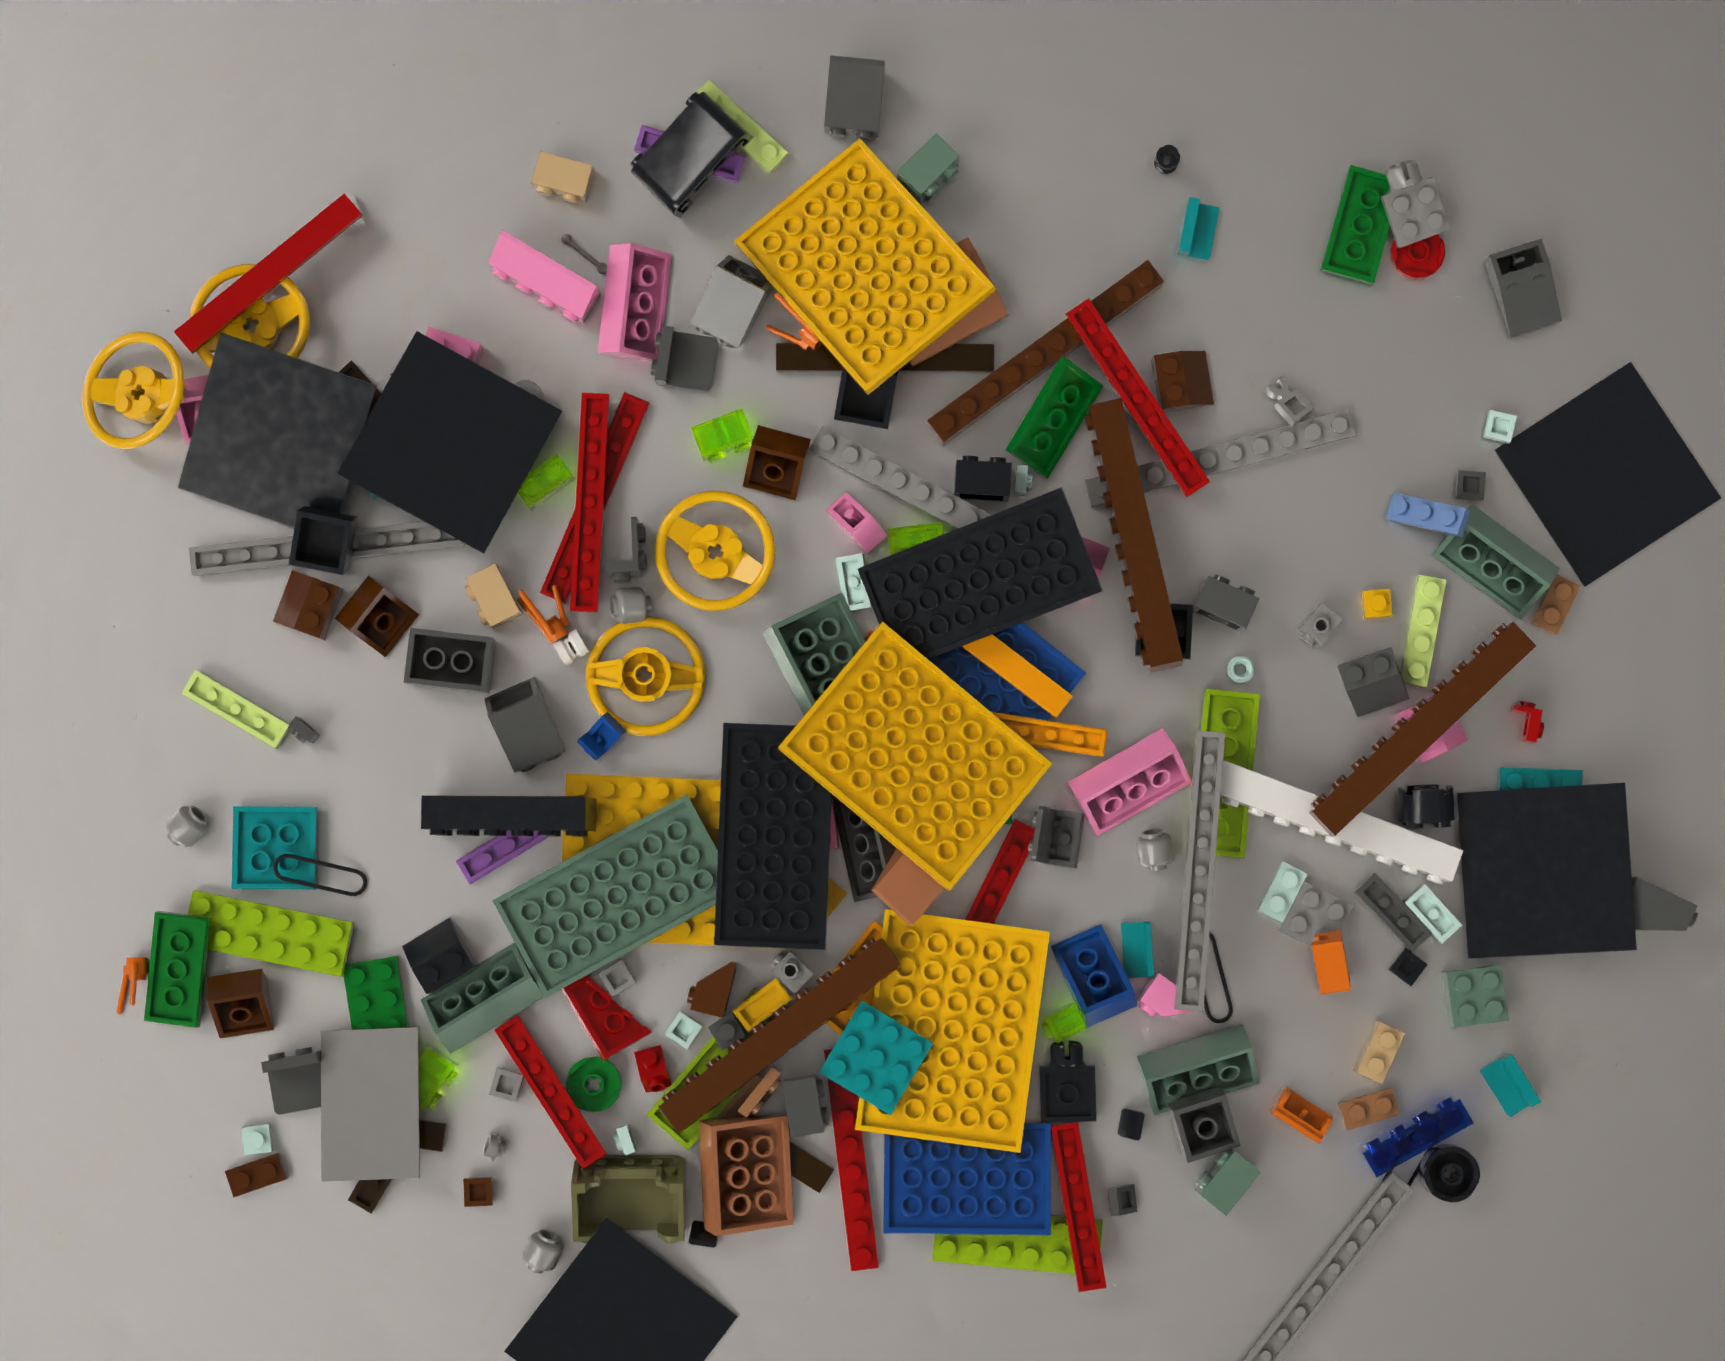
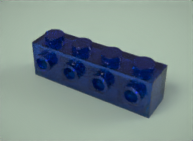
(1416, 1138)

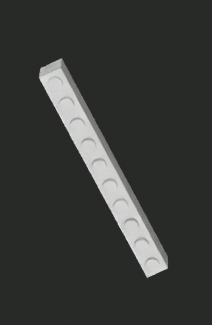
(1363, 833)

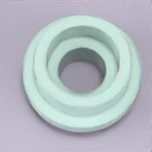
(1247, 663)

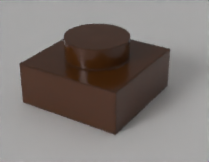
(478, 1191)

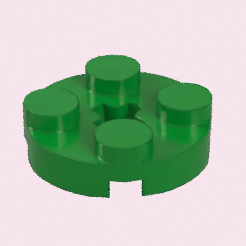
(593, 1100)

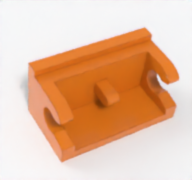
(1331, 962)
(1302, 1115)

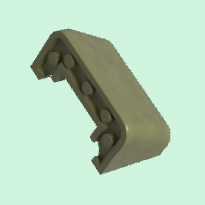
(631, 1193)

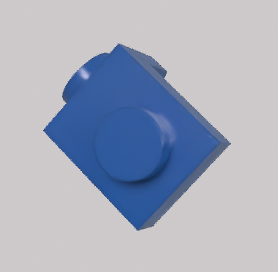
(601, 736)

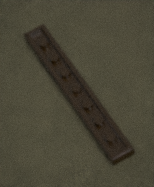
(957, 358)

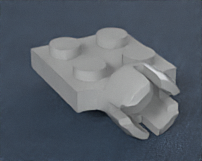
(1413, 205)

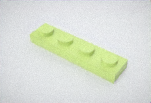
(762, 146)
(1422, 630)
(236, 709)

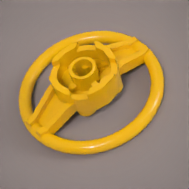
(271, 316)
(137, 393)
(698, 541)
(665, 675)

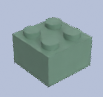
(929, 169)
(1475, 996)
(1226, 1180)

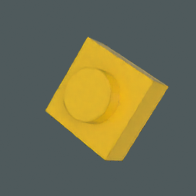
(1376, 603)

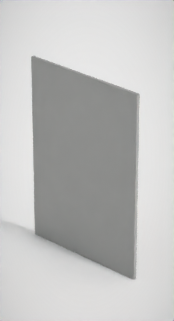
(370, 1104)

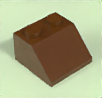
(1182, 380)
(776, 462)
(308, 605)
(376, 616)
(713, 992)
(240, 1003)

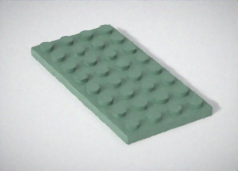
(613, 896)

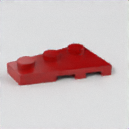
(602, 1018)

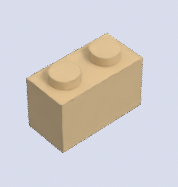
(562, 177)
(492, 596)
(1378, 1052)

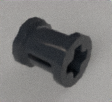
(1174, 160)

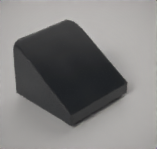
(1131, 1124)
(701, 1237)

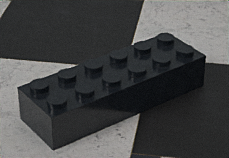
(508, 813)

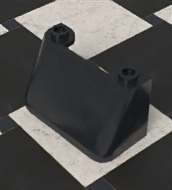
(689, 152)

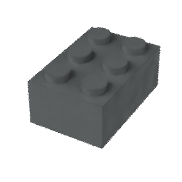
(449, 660)

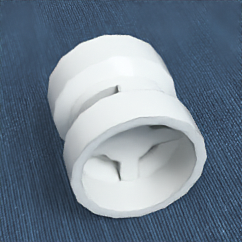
(566, 652)

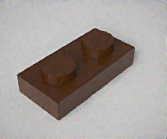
(256, 1175)

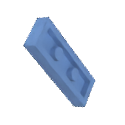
(1428, 514)

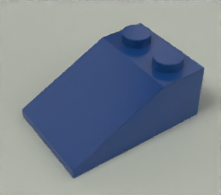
(1094, 976)

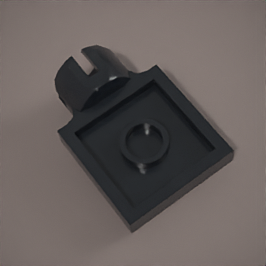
(1067, 1086)

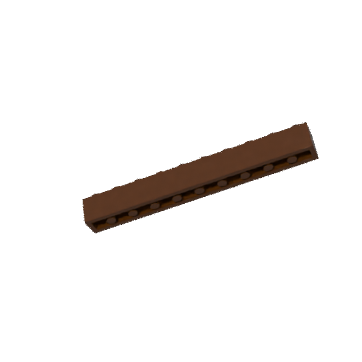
(1040, 356)
(1135, 536)
(1422, 728)
(779, 1035)

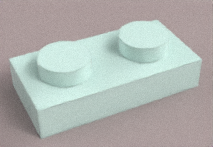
(851, 583)
(1282, 892)
(1433, 913)

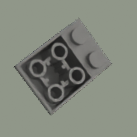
(1524, 287)

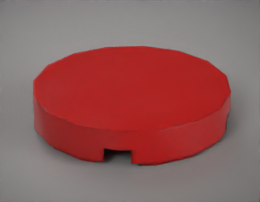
(1419, 258)

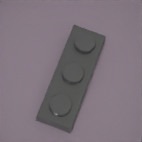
(1393, 912)

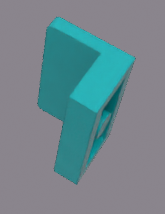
(1198, 230)
(1137, 949)
(1509, 1085)

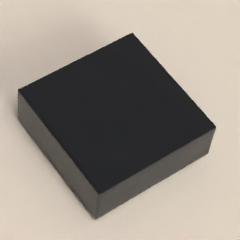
(1407, 967)

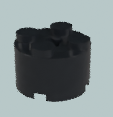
(1426, 805)
(1464, 1179)

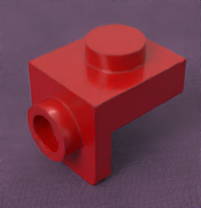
(1533, 726)
(653, 1069)

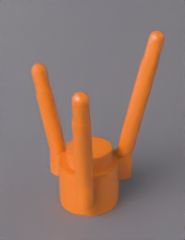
(808, 337)
(551, 628)
(134, 970)

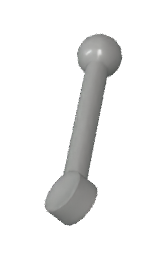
(601, 267)

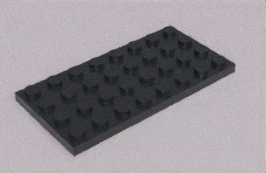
(983, 576)
(770, 845)

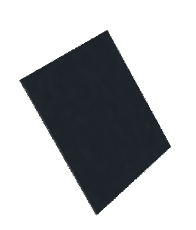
(273, 432)
(449, 442)
(1607, 474)
(1547, 871)
(621, 1307)

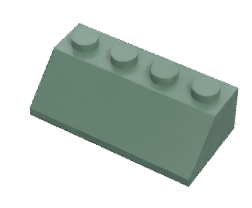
(1498, 563)
(481, 998)
(1197, 1065)

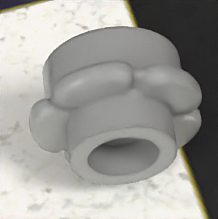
(494, 1146)

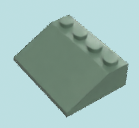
(814, 647)

